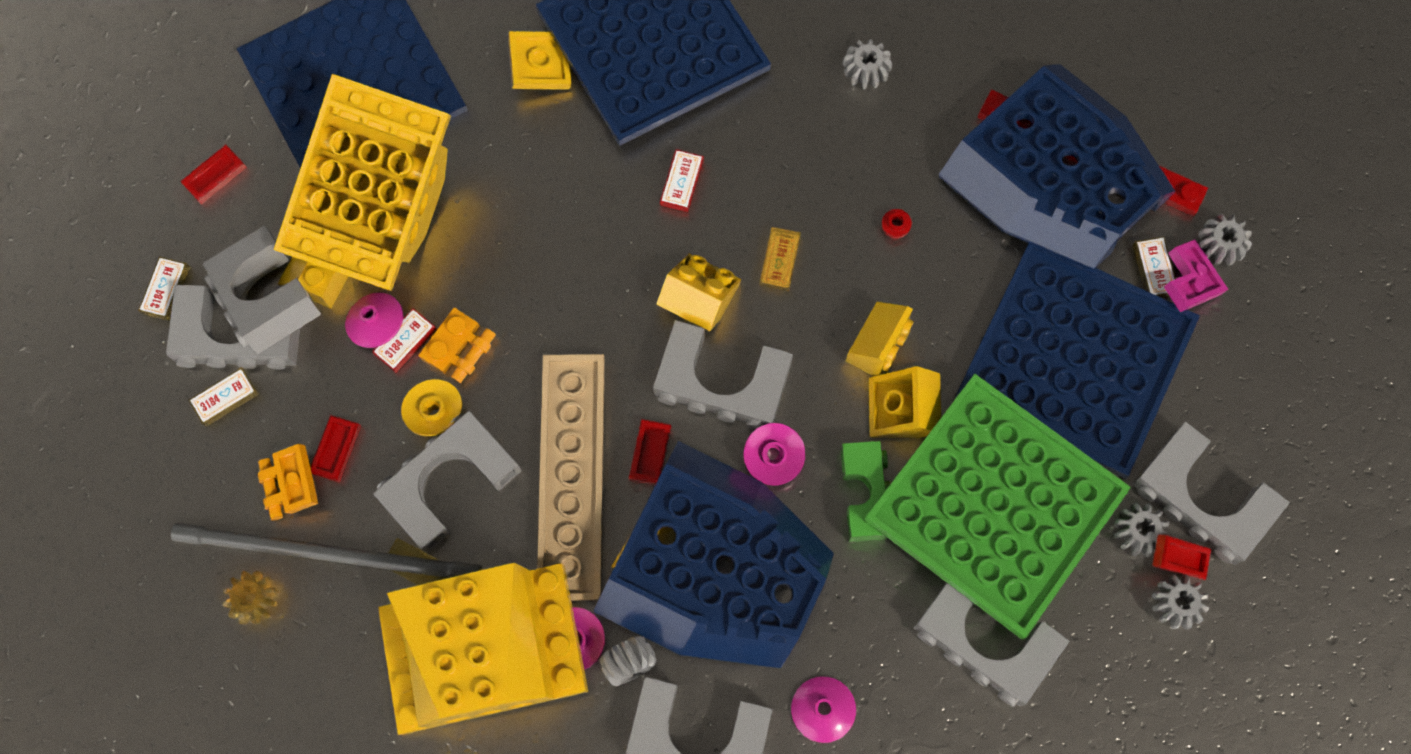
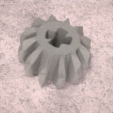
(867, 64)
(1236, 238)
(1129, 532)
(1182, 614)
(627, 660)

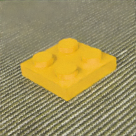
(537, 61)

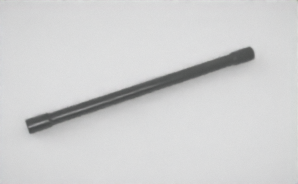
(200, 535)

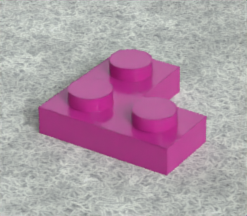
(1198, 280)

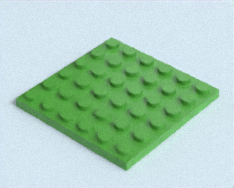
(998, 505)

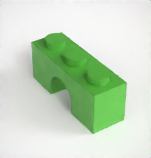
(865, 464)

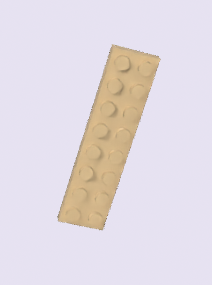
(572, 470)

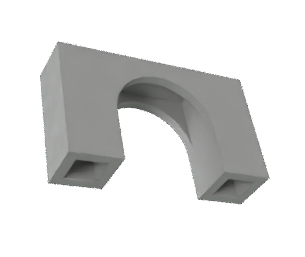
(261, 320)
(192, 339)
(753, 405)
(1166, 485)
(404, 492)
(1014, 677)
(651, 723)

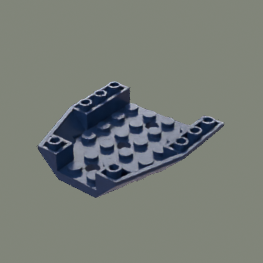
(1032, 195)
(678, 593)

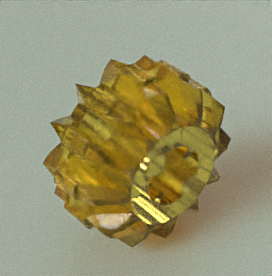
(249, 610)

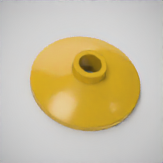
(423, 400)

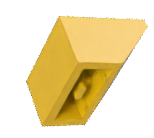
(698, 291)
(877, 340)

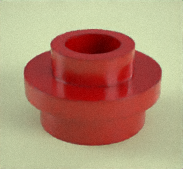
(896, 231)

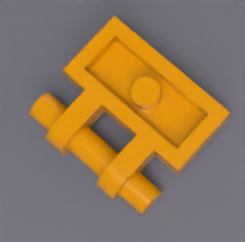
(451, 339)
(294, 481)

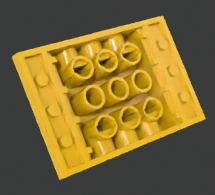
(366, 183)
(480, 645)

